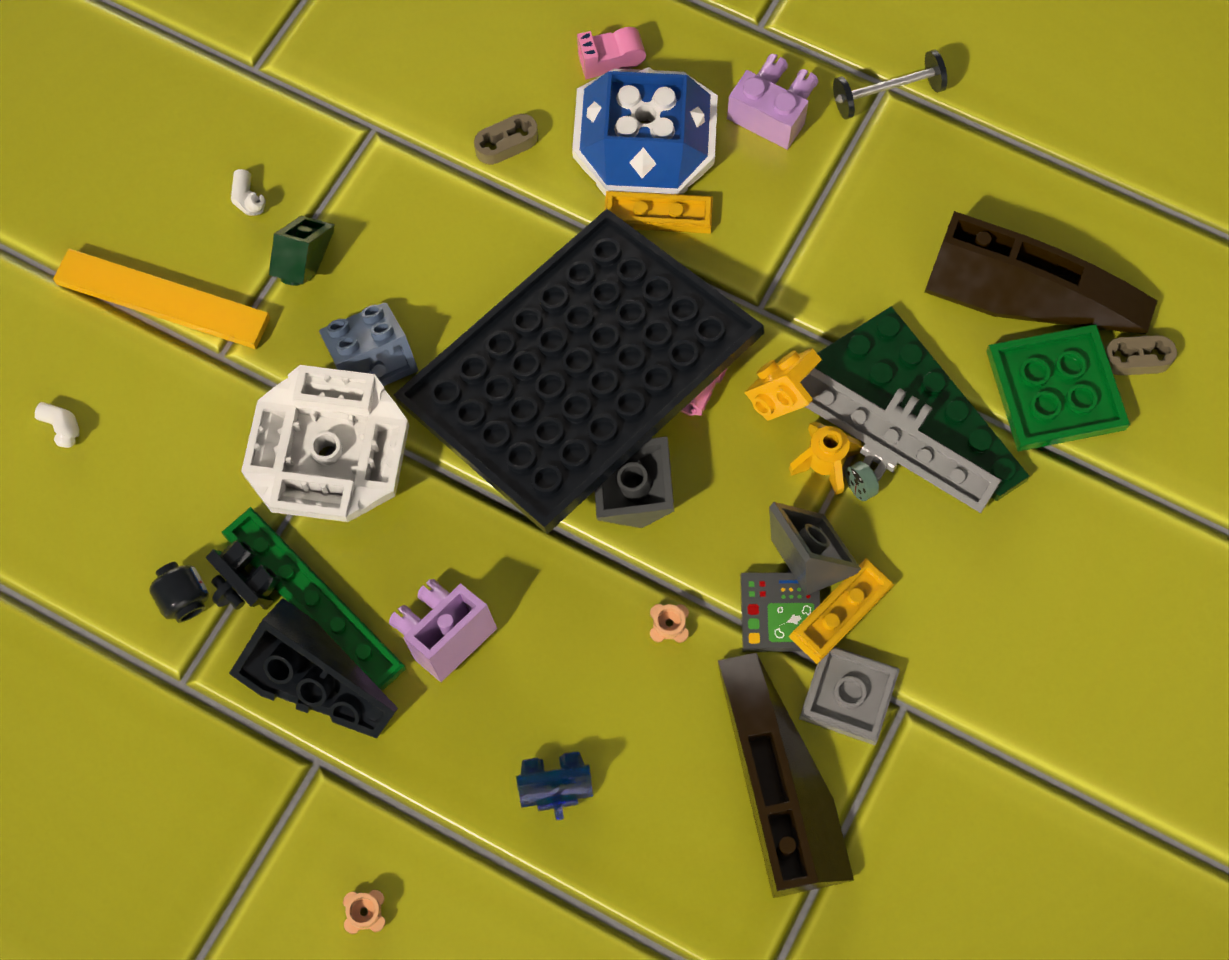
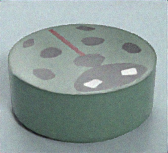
(862, 480)

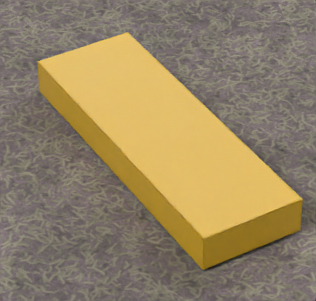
(662, 211)
(841, 611)

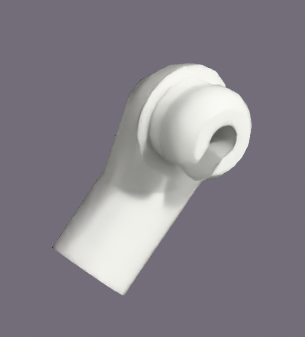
(242, 197)
(63, 422)

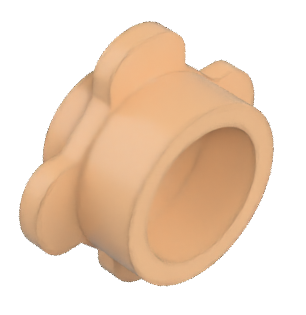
(677, 615)
(355, 902)

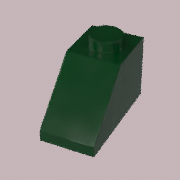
(299, 250)

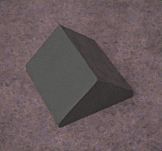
(639, 489)
(810, 547)

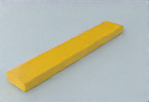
(162, 298)

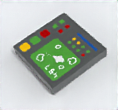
(772, 610)

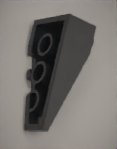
(304, 665)

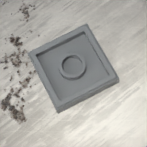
(850, 695)

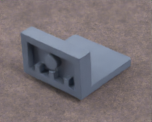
(370, 344)

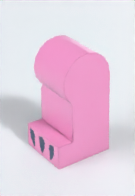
(610, 51)

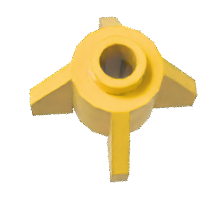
(827, 454)

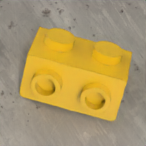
(779, 385)

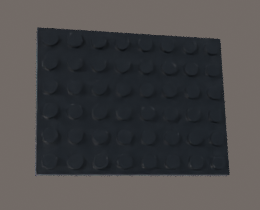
(578, 368)

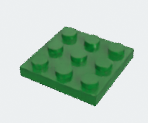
(1057, 387)

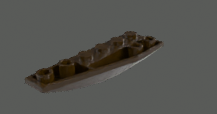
(1032, 280)
(785, 789)

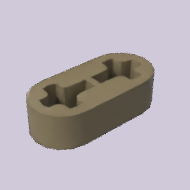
(506, 139)
(1140, 359)

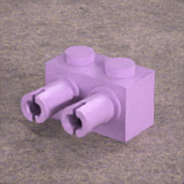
(768, 108)
(448, 632)

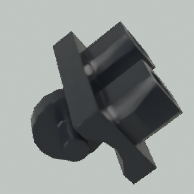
(252, 588)

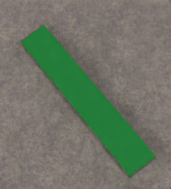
(313, 597)

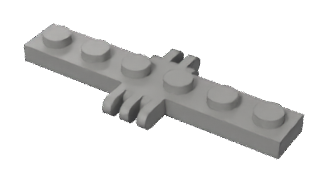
(895, 439)

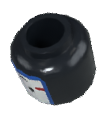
(179, 592)

